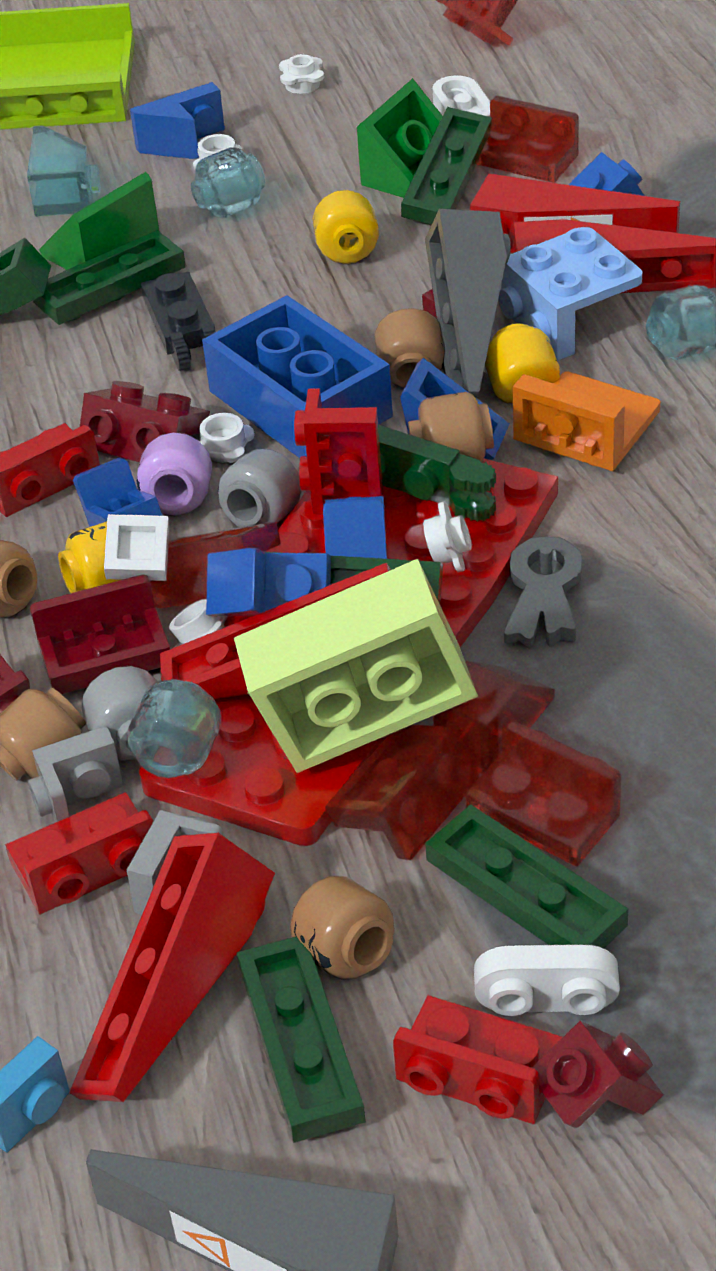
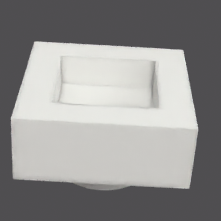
(136, 546)

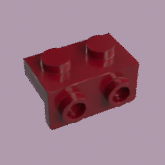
(129, 420)
(98, 631)

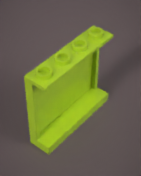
(65, 65)

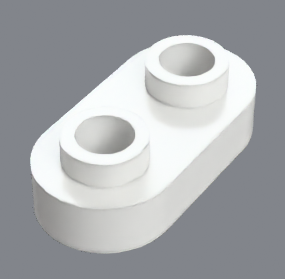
(461, 94)
(546, 979)

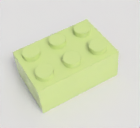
(355, 666)

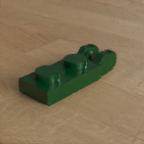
(436, 474)

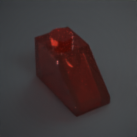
(500, 698)

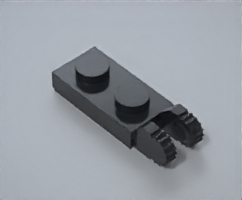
(178, 315)

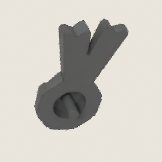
(545, 572)

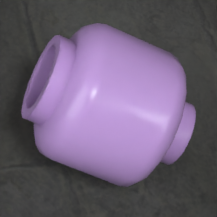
(176, 472)

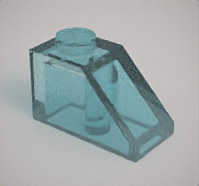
(60, 174)

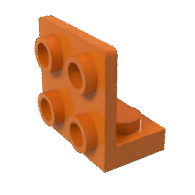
(581, 417)

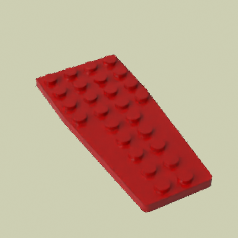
(247, 772)

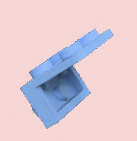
(559, 276)

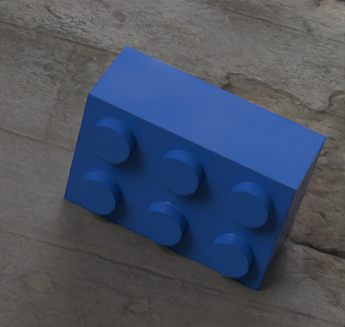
(278, 354)

